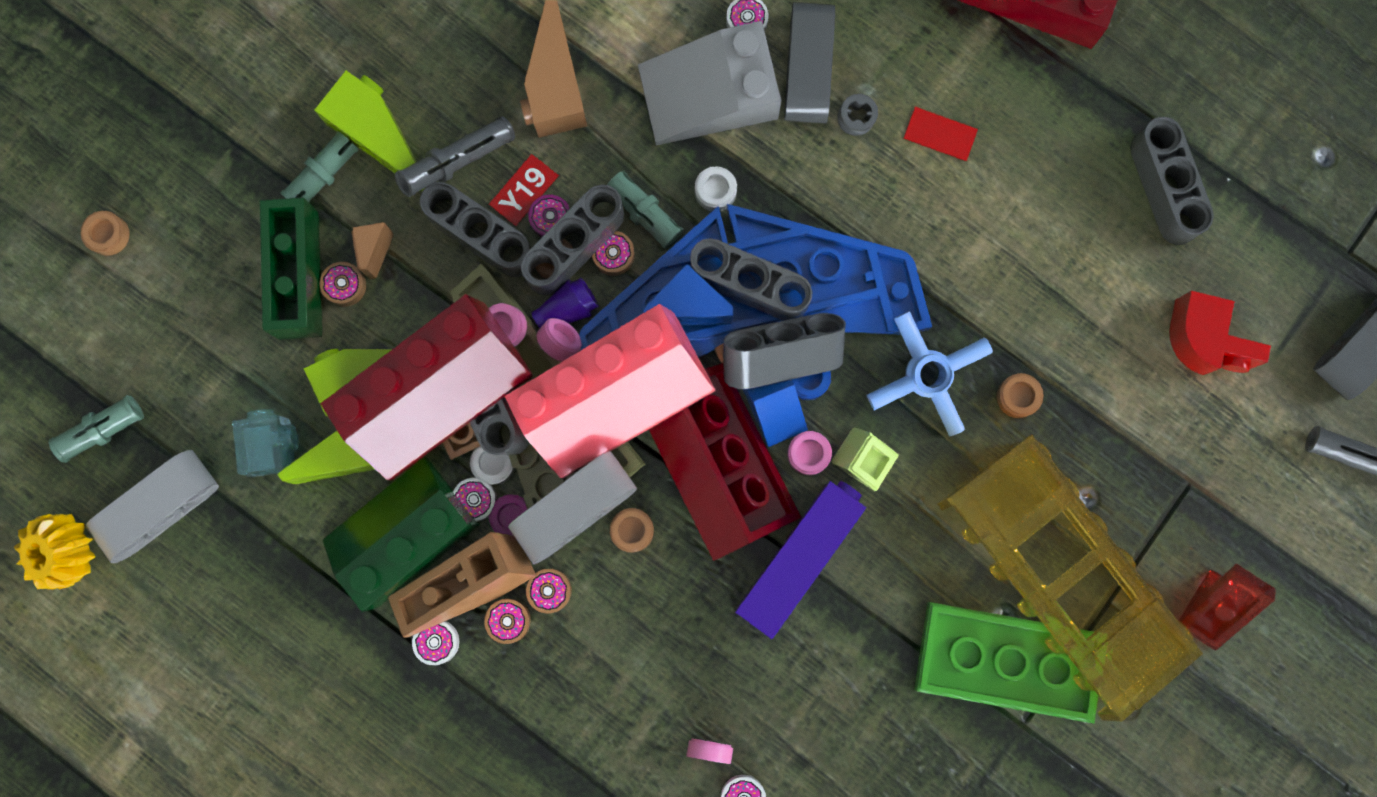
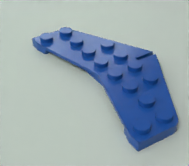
(847, 277)

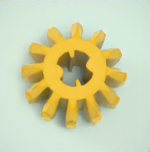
(54, 551)

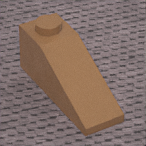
(550, 80)
(462, 583)

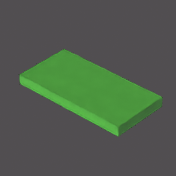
(999, 664)

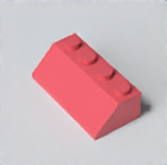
(610, 391)

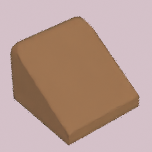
(371, 246)

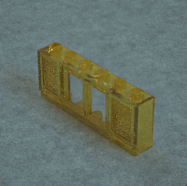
(1133, 650)

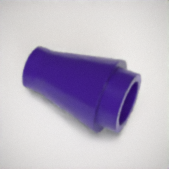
(569, 303)

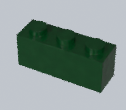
(290, 269)

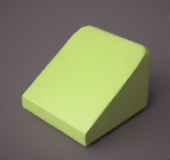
(865, 458)

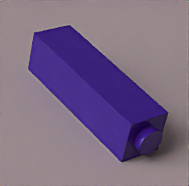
(801, 558)

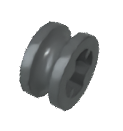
(857, 102)

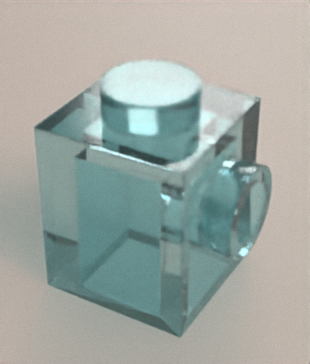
(264, 443)

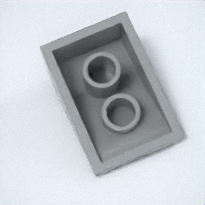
(711, 85)

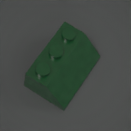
(397, 535)

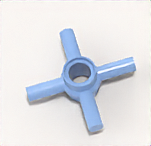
(946, 366)

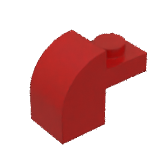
(1202, 339)

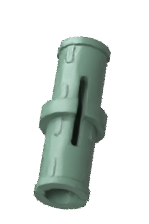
(321, 168)
(645, 210)
(96, 429)

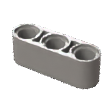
(151, 506)
(572, 507)

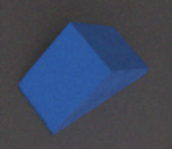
(693, 300)
(777, 411)

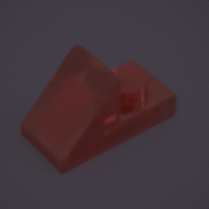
(1225, 605)

